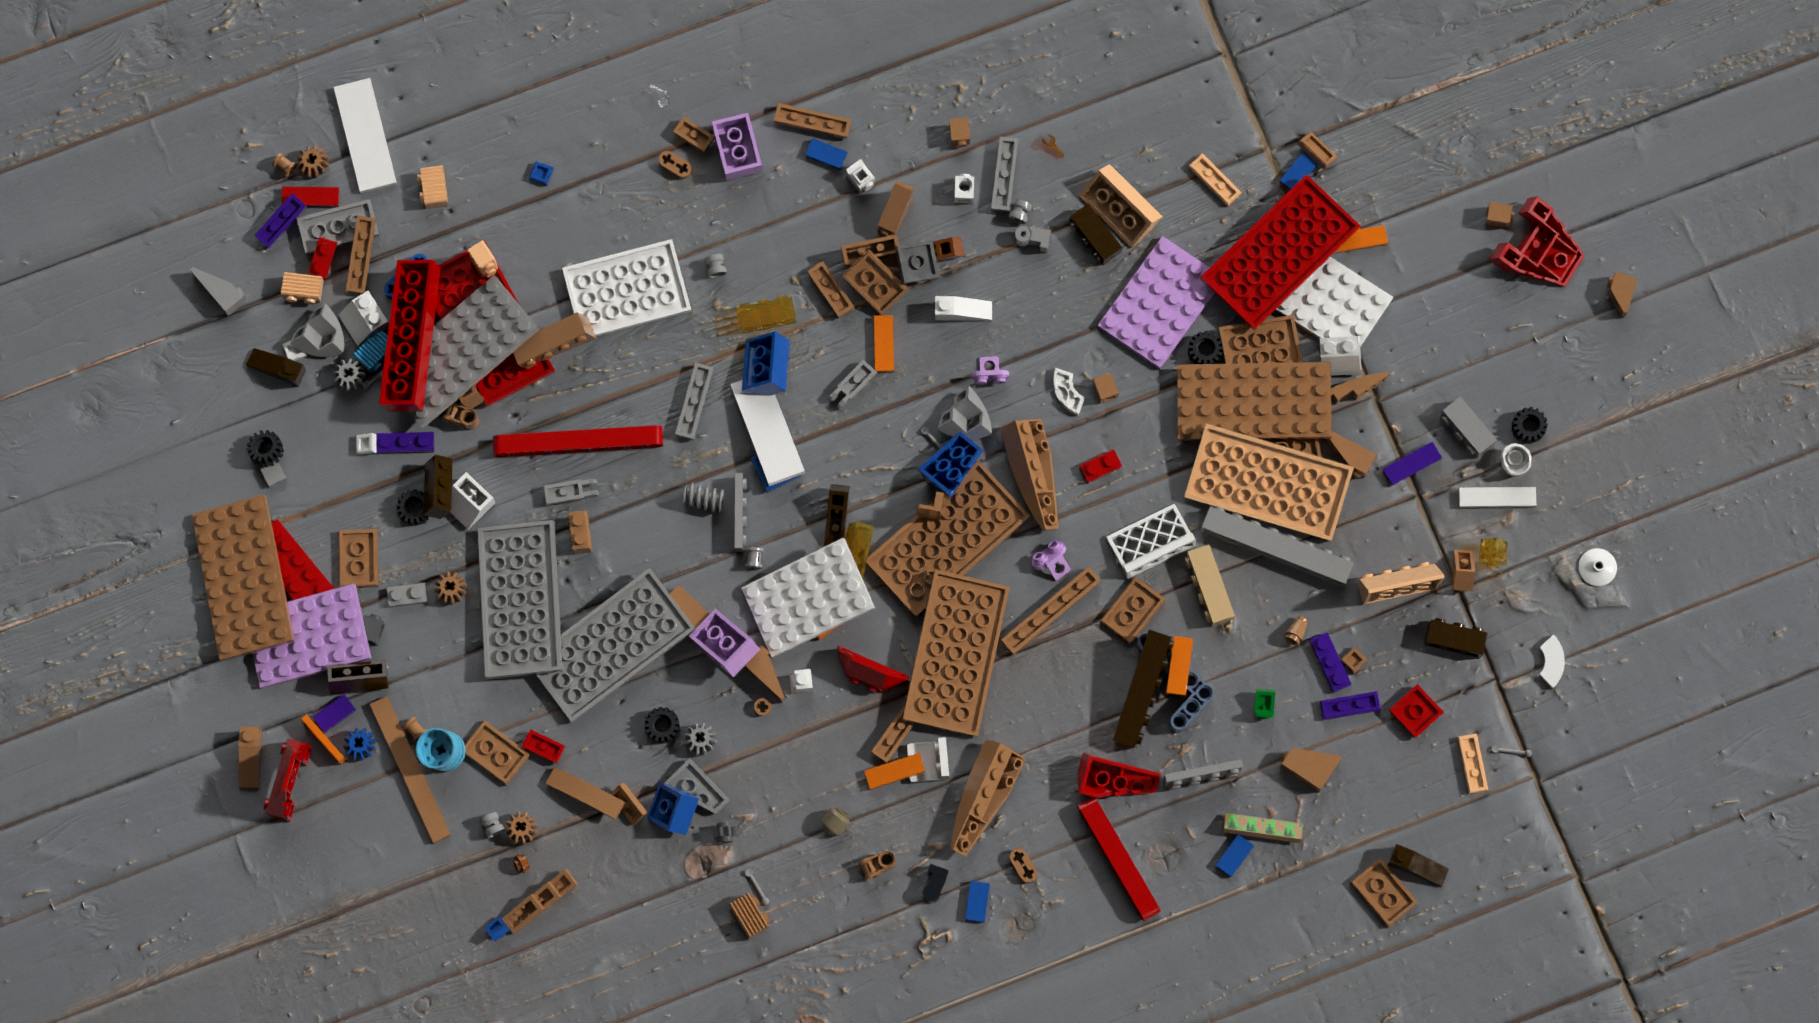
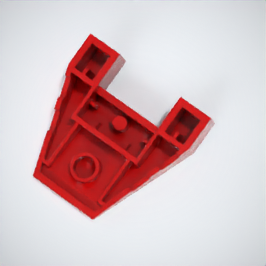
(1546, 249)
(280, 802)

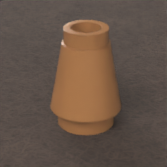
(1296, 631)

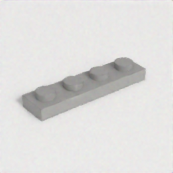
(1004, 174)
(694, 401)
(740, 504)

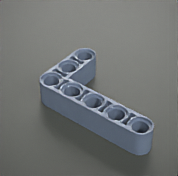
(1193, 691)

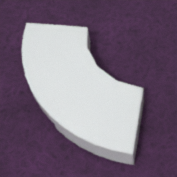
(1065, 391)
(1553, 661)

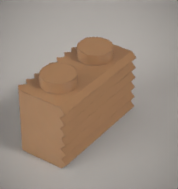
(580, 532)
(749, 916)

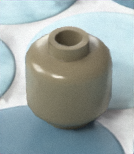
(835, 821)

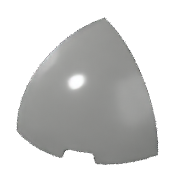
(320, 335)
(967, 416)

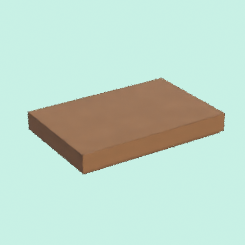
(875, 282)
(358, 557)
(1132, 610)
(495, 752)
(1384, 892)

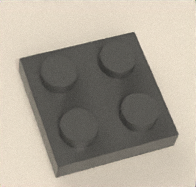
(917, 262)

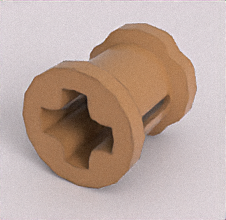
(284, 164)
(414, 728)

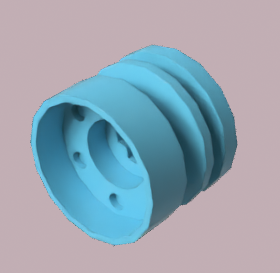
(430, 749)

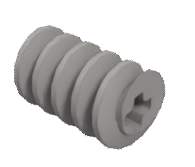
(703, 497)

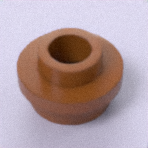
(521, 863)

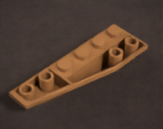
(1032, 468)
(984, 793)

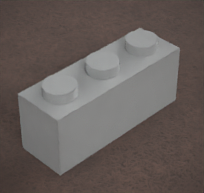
(1468, 427)

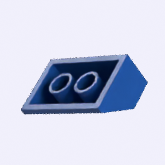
(766, 364)

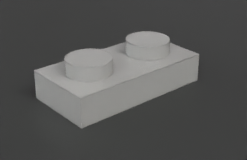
(407, 595)

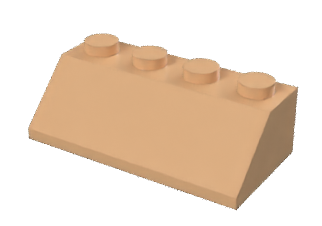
(1120, 205)

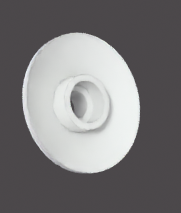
(1595, 576)

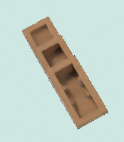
(1357, 386)
(585, 793)
(540, 901)

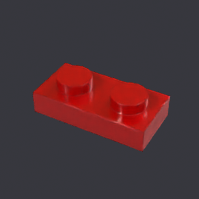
(322, 257)
(1100, 466)
(543, 746)

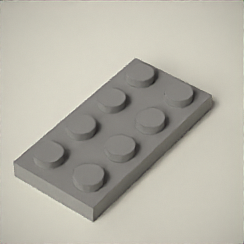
(334, 224)
(1209, 773)

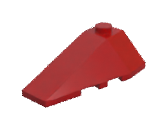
(1108, 777)

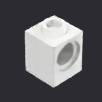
(964, 196)

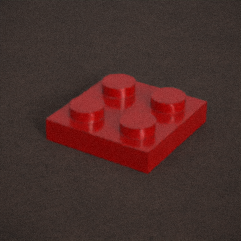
(1416, 711)

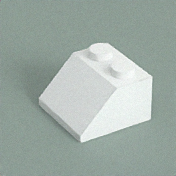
(363, 318)
(1342, 353)

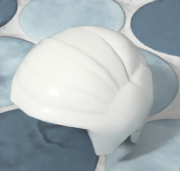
(1516, 459)

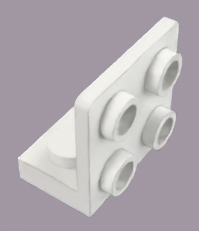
(934, 760)

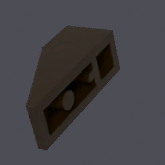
(277, 366)
(836, 513)
(1417, 865)

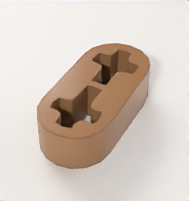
(672, 168)
(1019, 868)

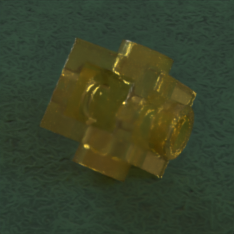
(1493, 552)

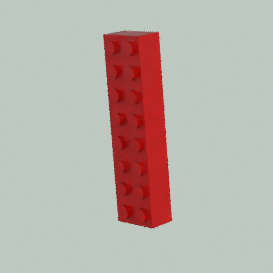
(410, 336)

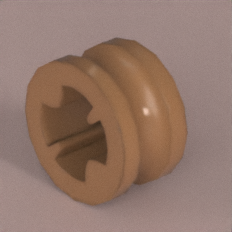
(757, 710)

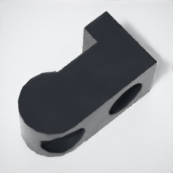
(933, 890)

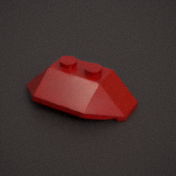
(869, 673)

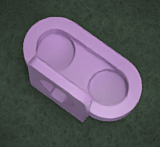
(982, 376)
(1049, 557)

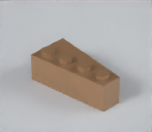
(555, 339)

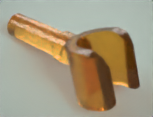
(1053, 145)

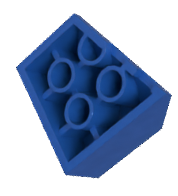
(950, 464)

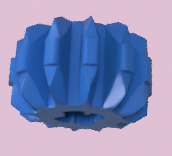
(367, 743)

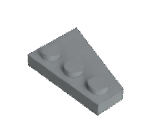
(695, 781)

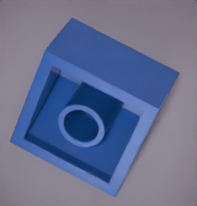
(672, 808)

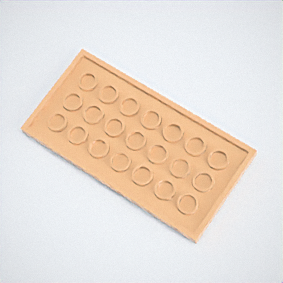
(1269, 482)

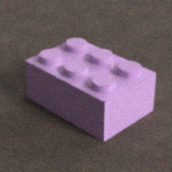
(737, 146)
(724, 642)

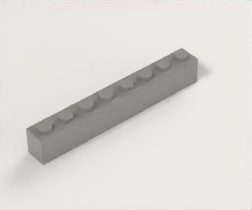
(1277, 546)

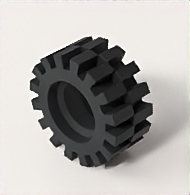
(1205, 338)
(1529, 414)
(258, 441)
(402, 507)
(662, 736)

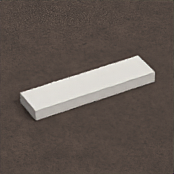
(1497, 497)

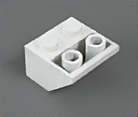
(469, 501)

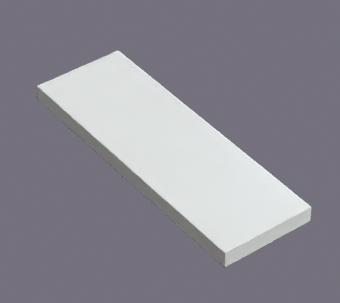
(365, 135)
(769, 435)

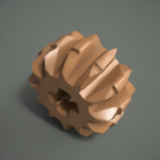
(305, 161)
(458, 588)
(523, 821)

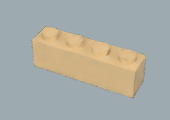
(1210, 585)

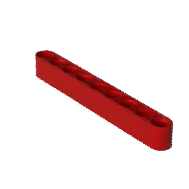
(578, 441)

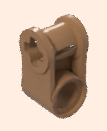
(456, 415)
(876, 865)

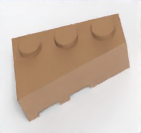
(881, 247)

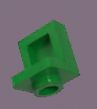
(1264, 704)

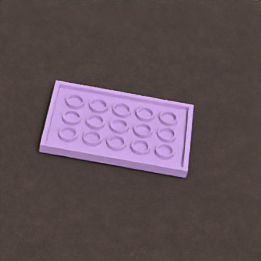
(1159, 303)
(325, 631)

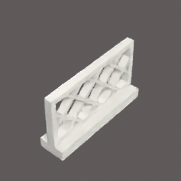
(1155, 556)

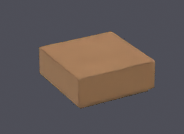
(1353, 660)

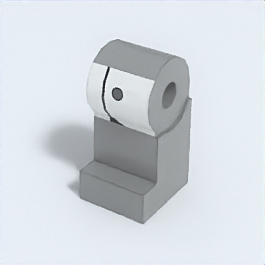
(1033, 236)

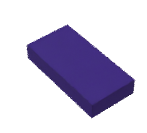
(334, 713)

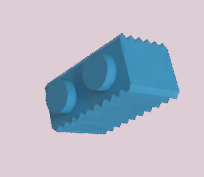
(372, 352)

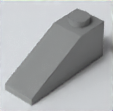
(221, 291)

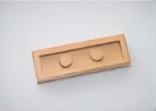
(1215, 180)
(1472, 763)

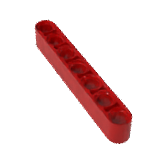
(1118, 858)

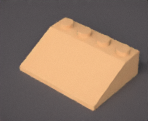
(1400, 583)

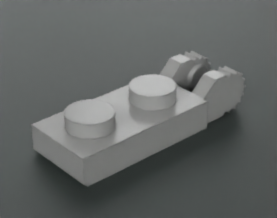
(853, 383)
(568, 491)

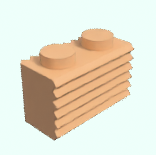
(433, 187)
(483, 259)
(302, 287)

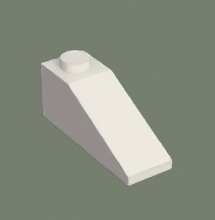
(962, 309)

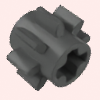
(725, 832)

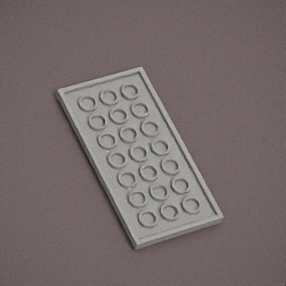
(471, 345)
(520, 599)
(615, 644)

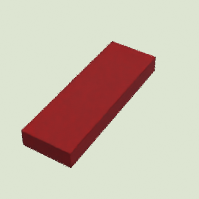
(313, 195)

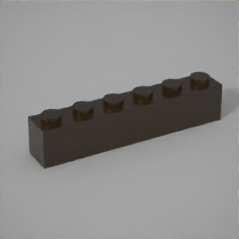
(1142, 689)

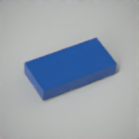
(826, 154)
(1301, 167)
(1234, 855)
(977, 901)

